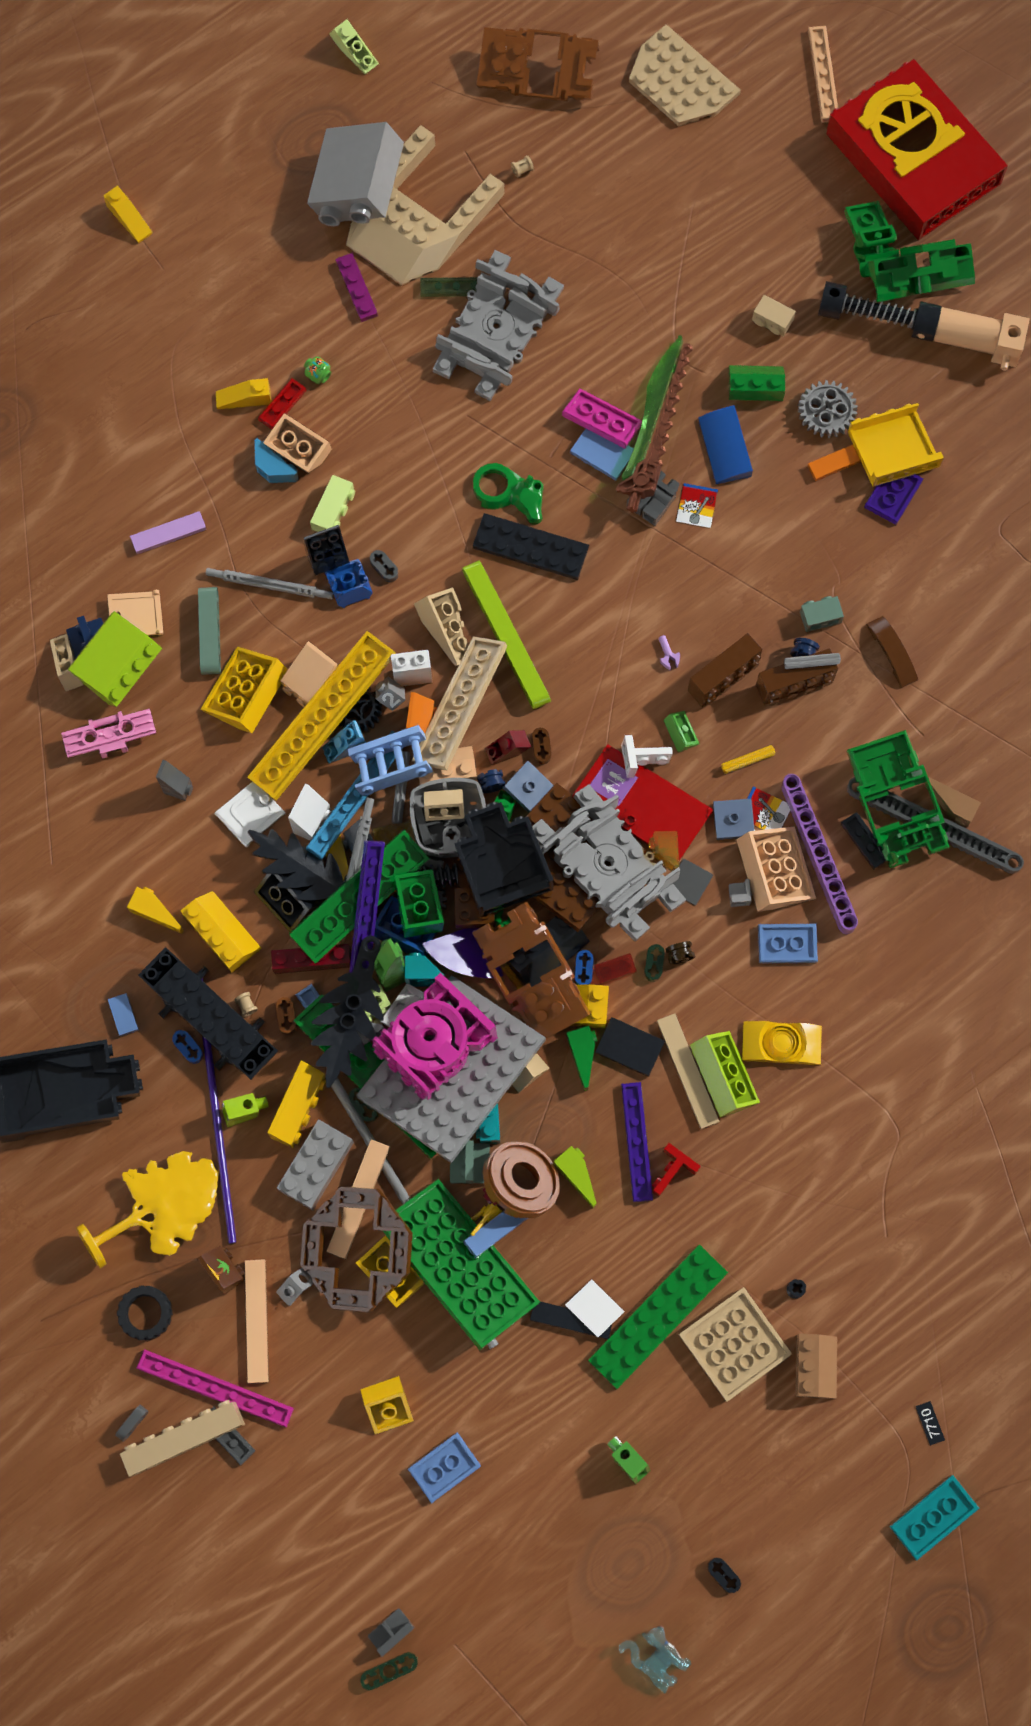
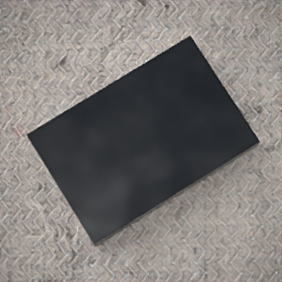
(630, 1046)

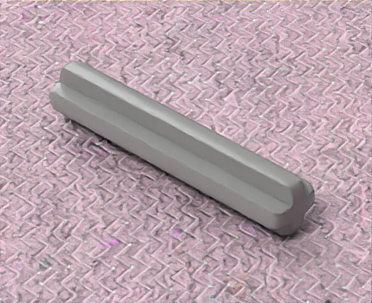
(811, 661)

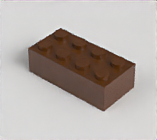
(724, 670)
(783, 683)

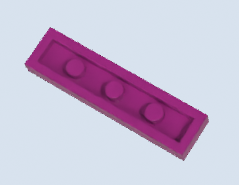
(356, 287)

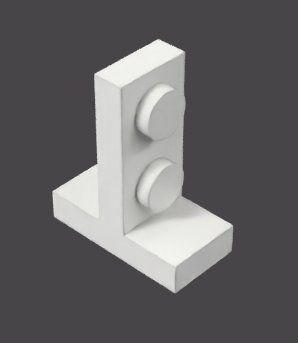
(642, 756)

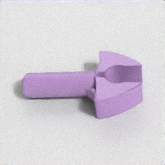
(668, 654)

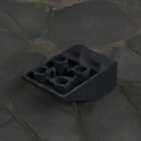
(326, 550)

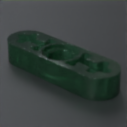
(405, 1669)

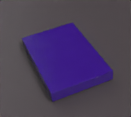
(893, 497)

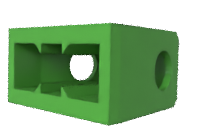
(634, 1466)

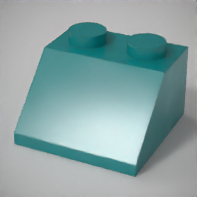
(420, 970)

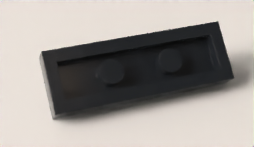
(864, 840)

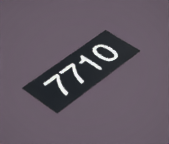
(930, 1423)

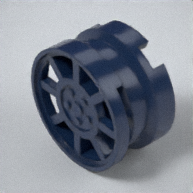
(804, 647)
(491, 781)

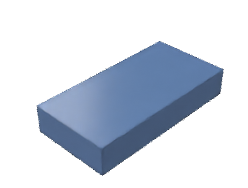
(123, 1014)

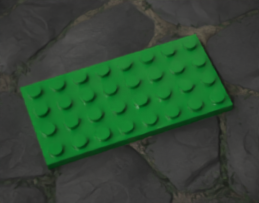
(477, 1292)

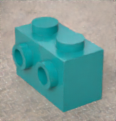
(489, 1130)

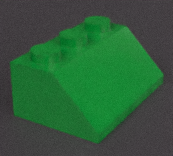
(756, 383)

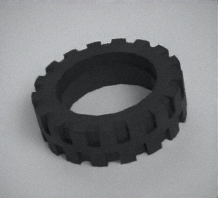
(123, 1310)

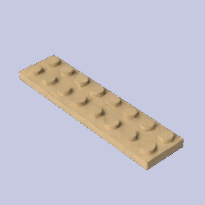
(461, 701)

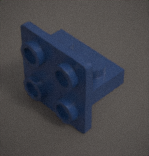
(83, 633)

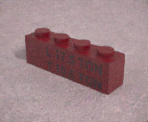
(296, 960)

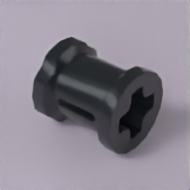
(802, 1290)

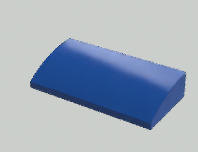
(725, 445)

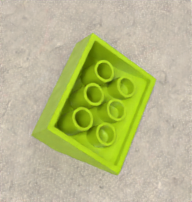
(114, 659)

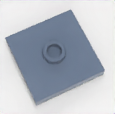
(528, 786)
(733, 818)

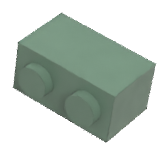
(821, 613)

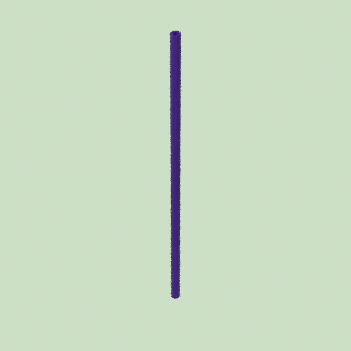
(219, 1141)

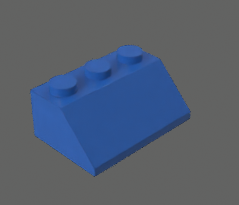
(389, 926)

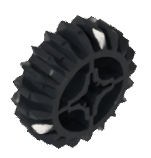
(364, 706)

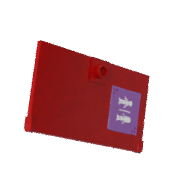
(647, 800)

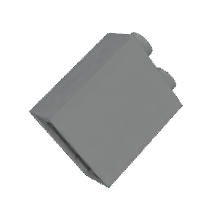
(355, 173)

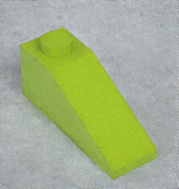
(575, 1171)

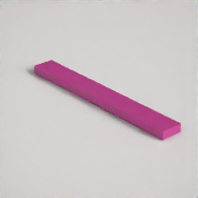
(215, 1388)

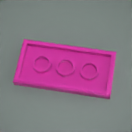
(602, 418)

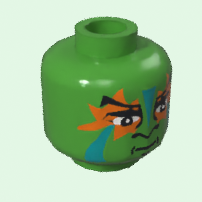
(317, 370)

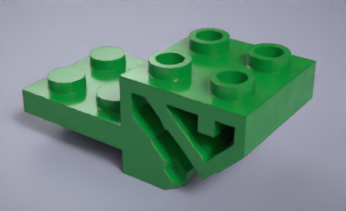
(871, 232)

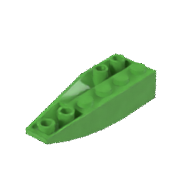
(390, 965)

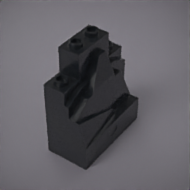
(502, 859)

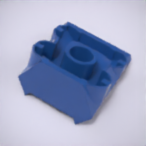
(349, 583)

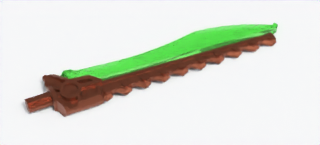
(643, 474)

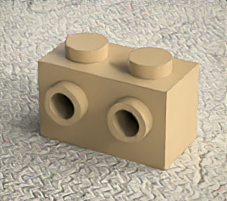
(773, 315)
(444, 805)

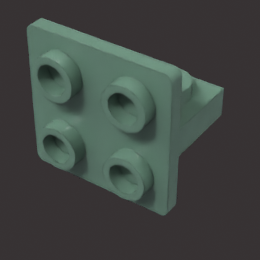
(469, 1163)

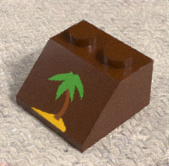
(221, 1269)

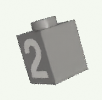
(390, 693)

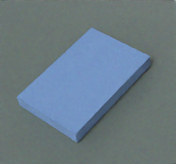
(602, 454)
(787, 943)
(444, 1467)

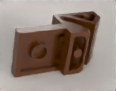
(465, 908)

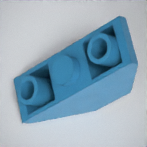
(272, 465)
(347, 738)

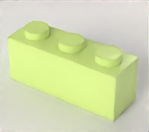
(332, 504)

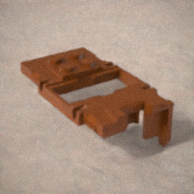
(506, 59)
(554, 1000)

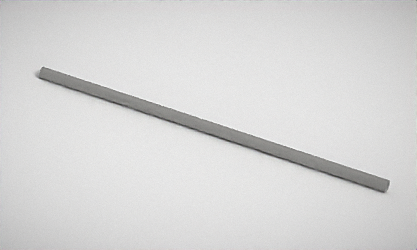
(367, 1136)

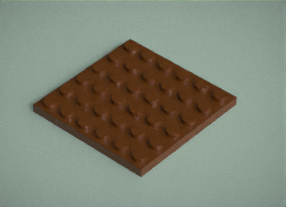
(567, 899)

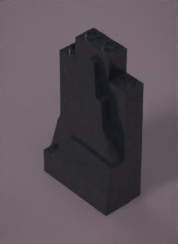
(64, 1088)

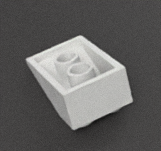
(309, 813)

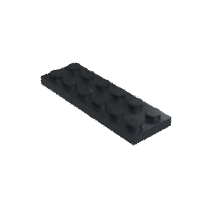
(530, 546)

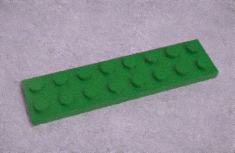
(337, 913)
(658, 1316)

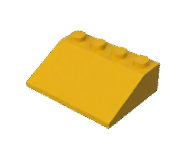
(245, 689)

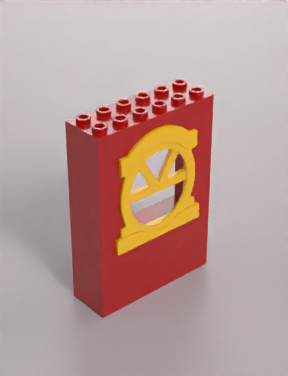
(921, 185)

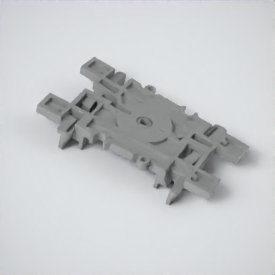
(482, 346)
(621, 884)

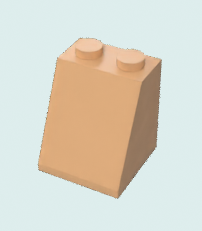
(307, 674)

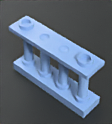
(384, 745)

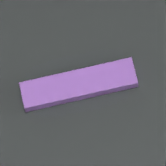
(168, 532)

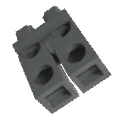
(654, 507)

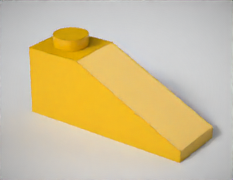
(127, 214)
(244, 394)
(148, 906)

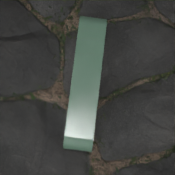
(209, 630)

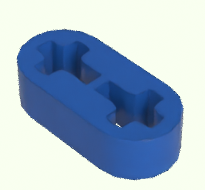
(589, 967)
(184, 1049)

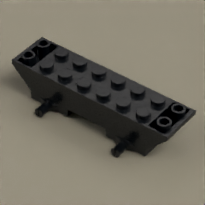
(208, 1014)

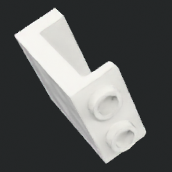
(411, 668)

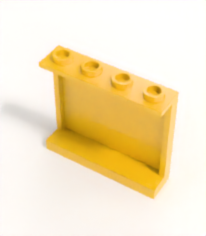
(893, 445)

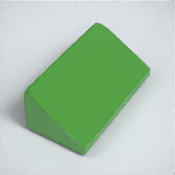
(681, 731)

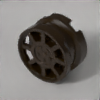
(680, 953)

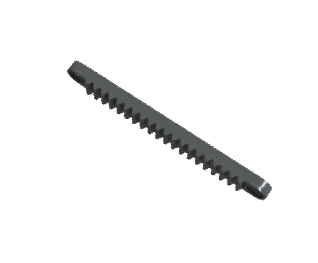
(957, 835)

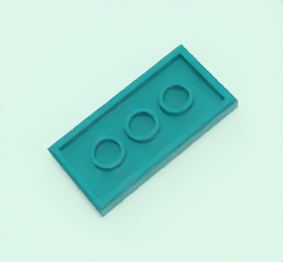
(934, 1517)

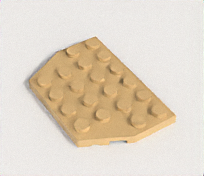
(680, 79)

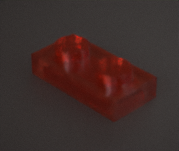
(615, 968)

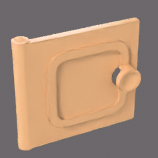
(140, 609)

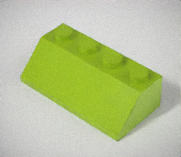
(724, 1073)

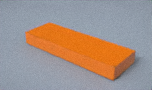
(834, 462)

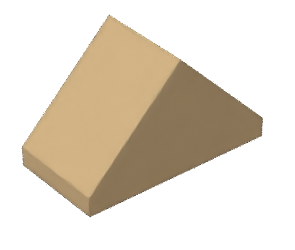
(530, 1073)

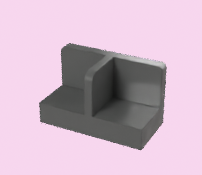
(430, 830)
(390, 1632)

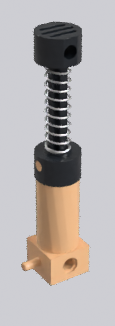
(939, 324)

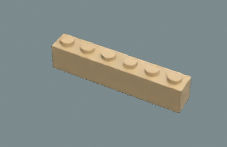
(182, 1438)

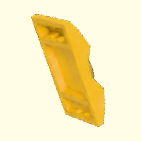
(781, 1042)

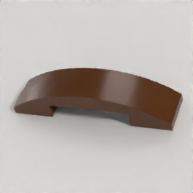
(894, 651)

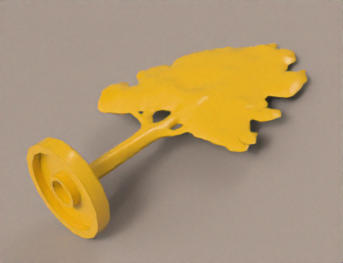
(176, 1198)

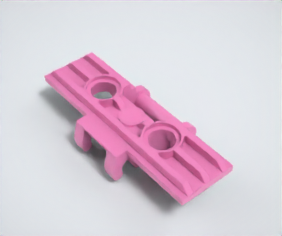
(110, 737)

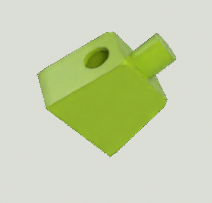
(234, 1110)

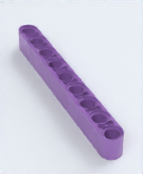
(819, 862)

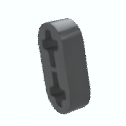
(380, 568)
(131, 1423)

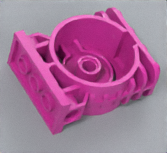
(424, 1019)

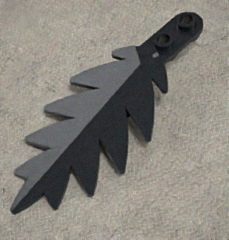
(306, 870)
(349, 1015)

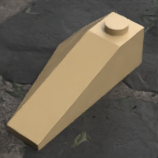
(442, 619)

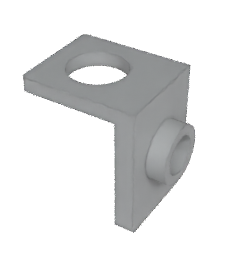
(293, 1286)

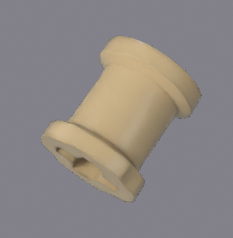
(522, 166)
(245, 1004)

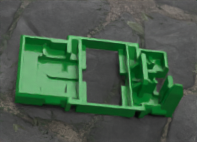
(888, 765)

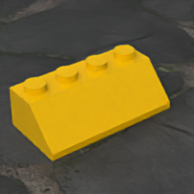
(220, 930)
(297, 1104)

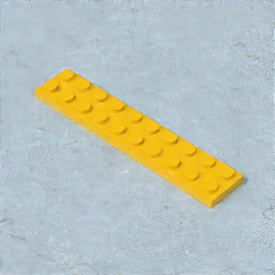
(321, 715)

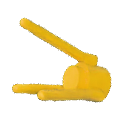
(488, 1213)

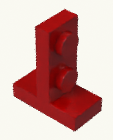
(673, 1167)

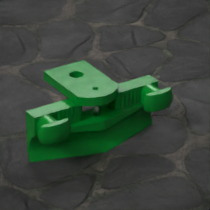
(900, 277)

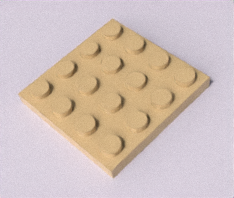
(735, 1344)

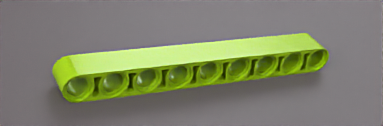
(505, 632)

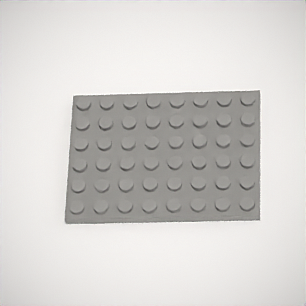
(467, 1098)

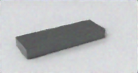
(236, 1445)

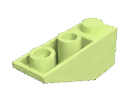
(353, 46)

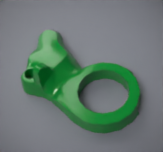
(522, 493)

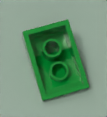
(419, 903)

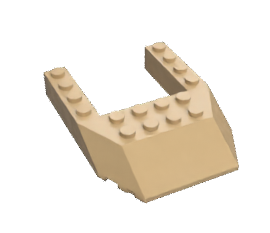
(410, 237)

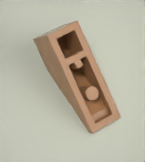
(955, 804)

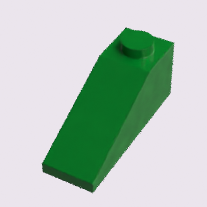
(582, 1047)

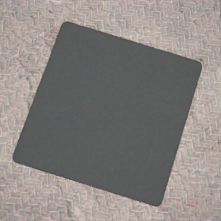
(692, 881)

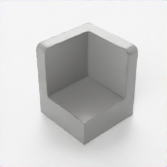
(740, 894)

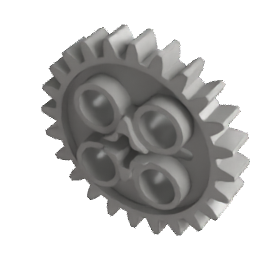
(817, 396)

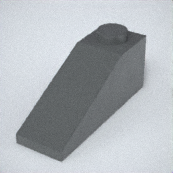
(174, 781)

